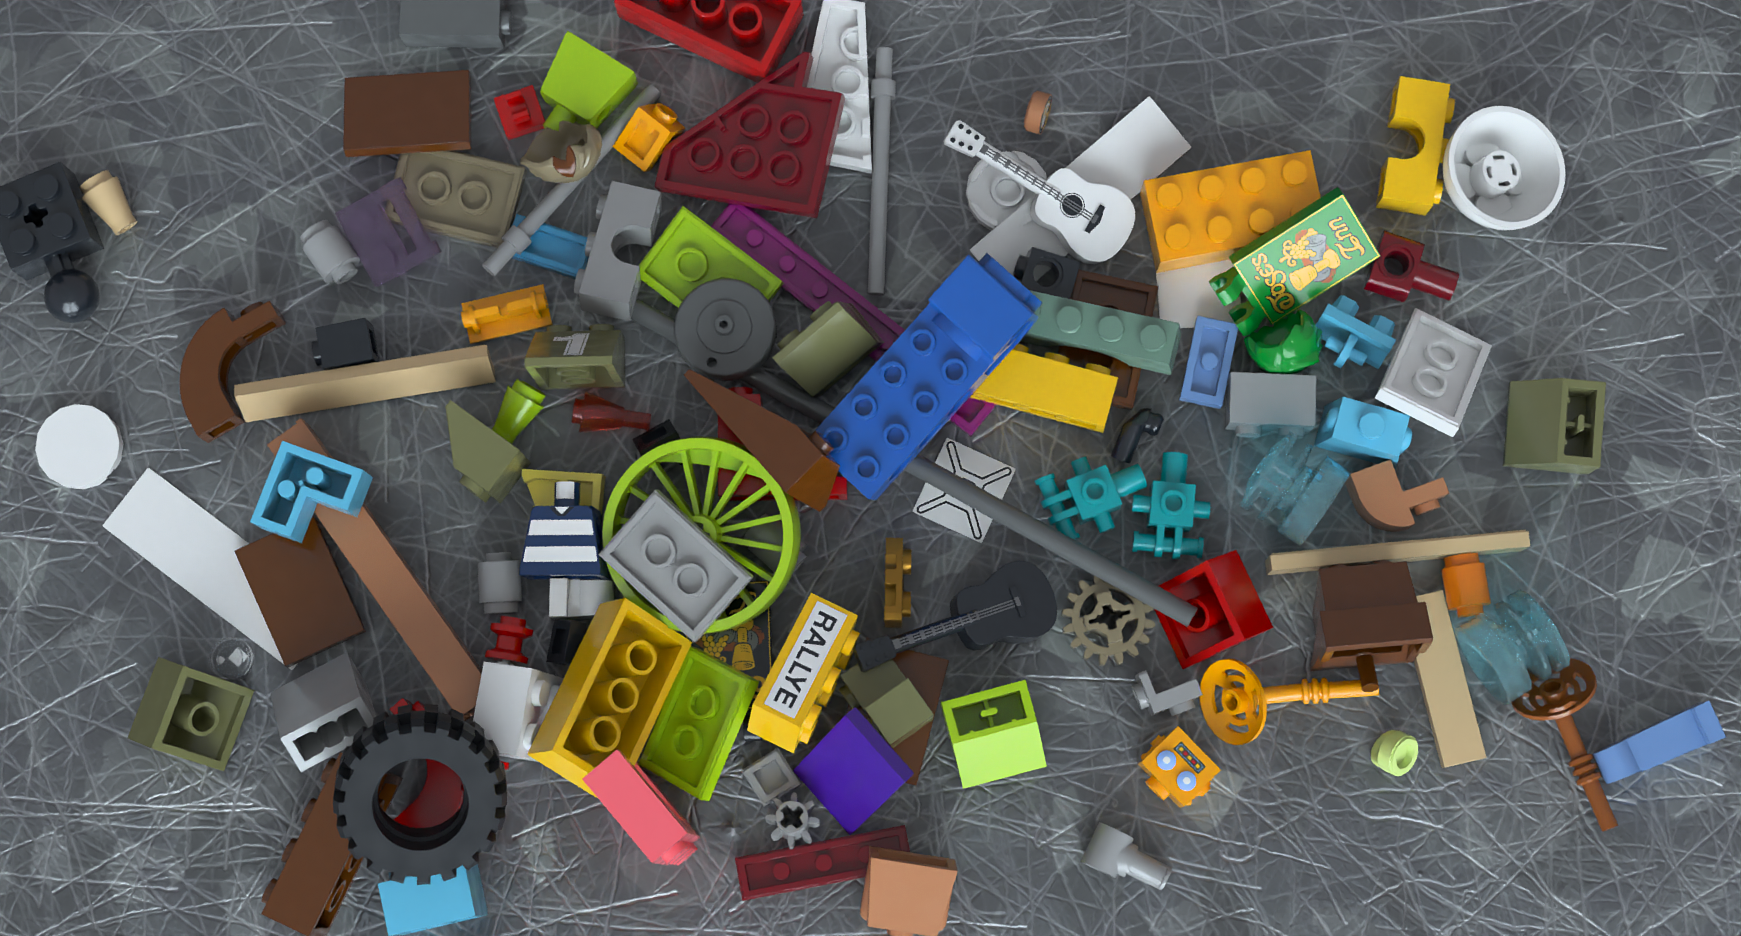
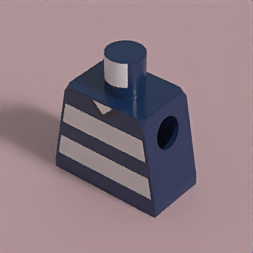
(564, 539)

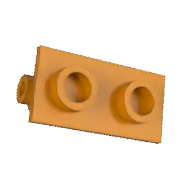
(506, 314)

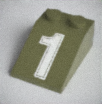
(577, 358)

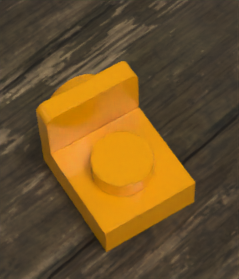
(647, 134)

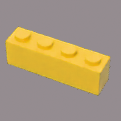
(1051, 388)

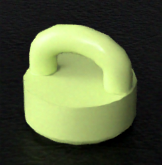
(1395, 752)

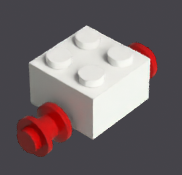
(512, 697)

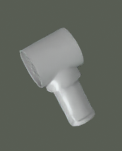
(1115, 855)

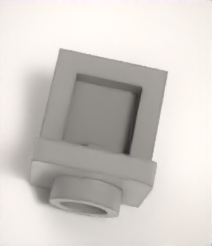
(1176, 699)

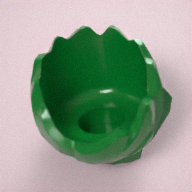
(1286, 346)

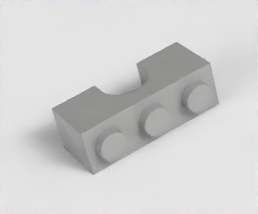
(626, 217)

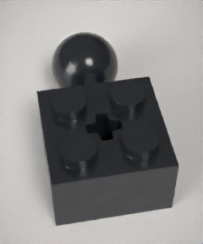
(64, 238)

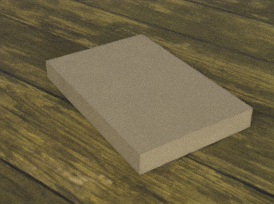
(460, 194)

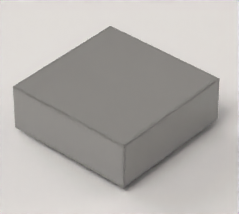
(771, 777)

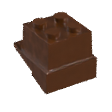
(1368, 619)

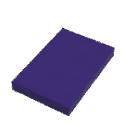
(853, 771)

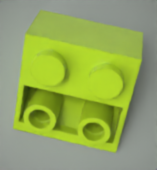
(994, 734)

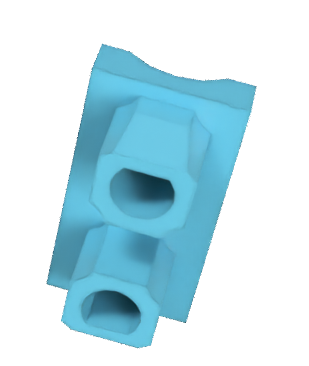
(1354, 338)

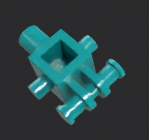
(1091, 493)
(1170, 508)

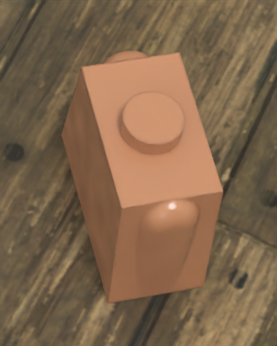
(907, 892)

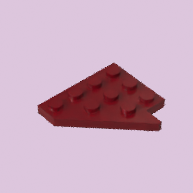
(761, 147)

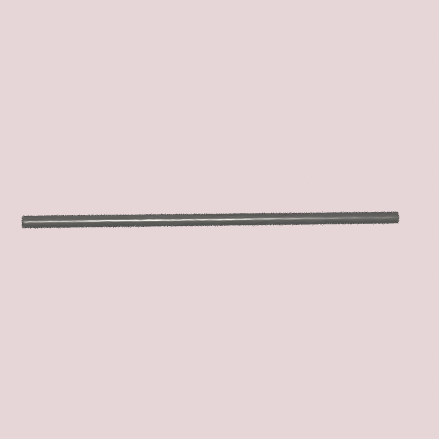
(962, 490)

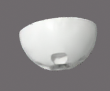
(1503, 168)

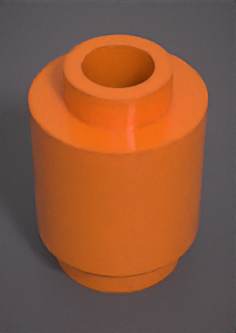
(1465, 584)

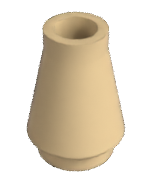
(108, 201)

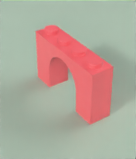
(642, 810)

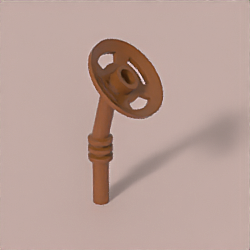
(1559, 707)

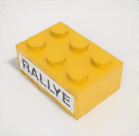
(804, 674)

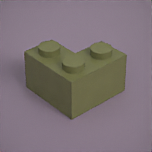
(887, 701)

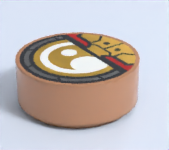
(1037, 112)

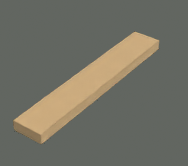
(365, 383)
(1397, 551)

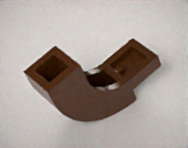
(208, 363)

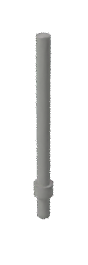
(882, 92)
(518, 237)

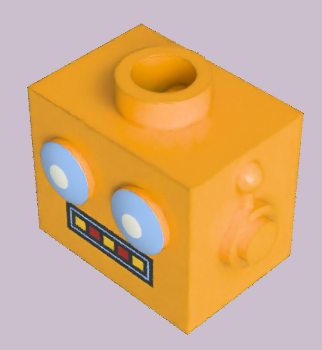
(1177, 768)

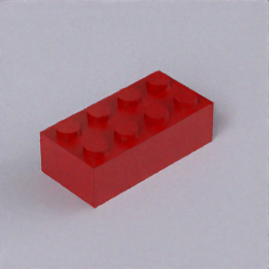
(732, 33)

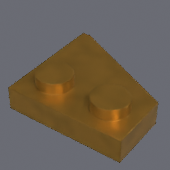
(896, 565)

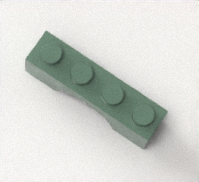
(1124, 335)

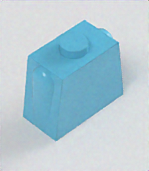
(1363, 431)

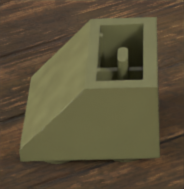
(827, 347)
(1555, 425)

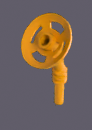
(1247, 697)

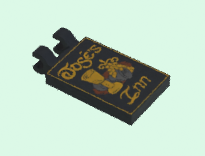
(744, 646)

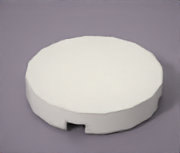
(992, 205)
(79, 446)

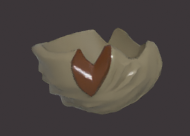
(565, 153)

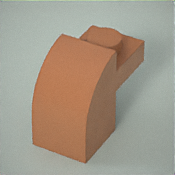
(1384, 503)

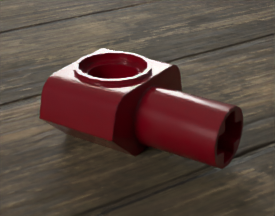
(1416, 273)

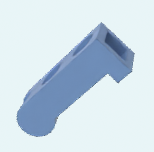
(1660, 742)

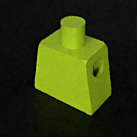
(584, 84)

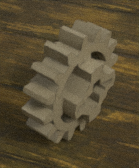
(1113, 638)

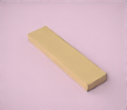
(1447, 690)

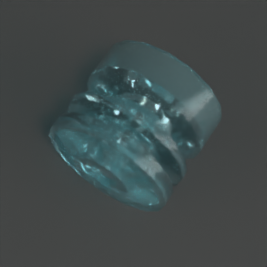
(1294, 488)
(1518, 642)

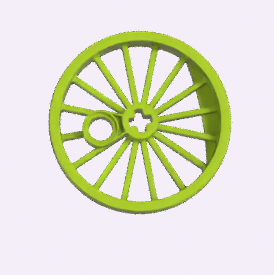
(716, 454)

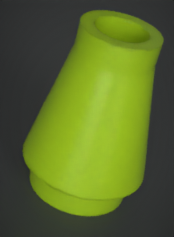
(518, 409)

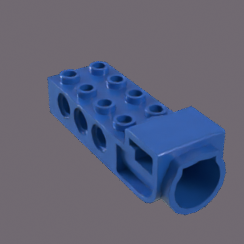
(928, 373)

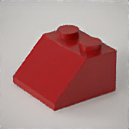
(1226, 611)

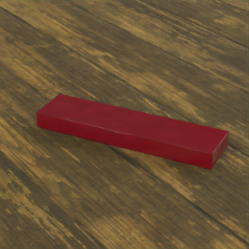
(813, 863)

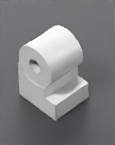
(578, 597)

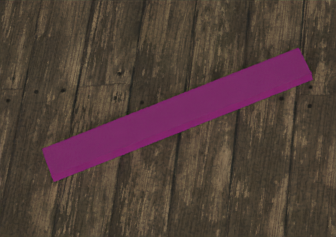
(815, 285)

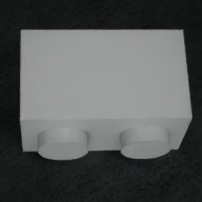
(1270, 403)

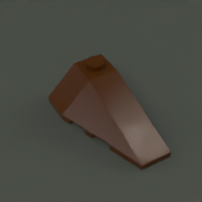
(787, 452)

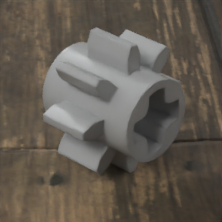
(790, 832)

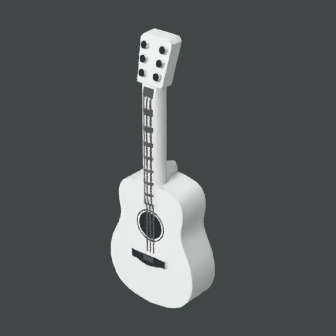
(1084, 216)

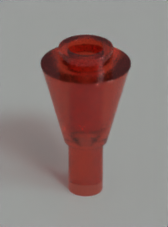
(600, 414)

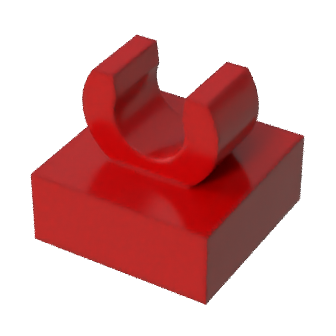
(520, 112)

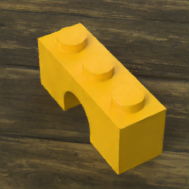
(1422, 111)

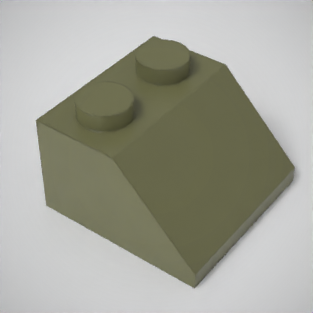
(482, 456)
(190, 714)

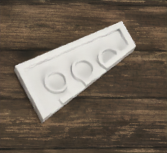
(843, 68)

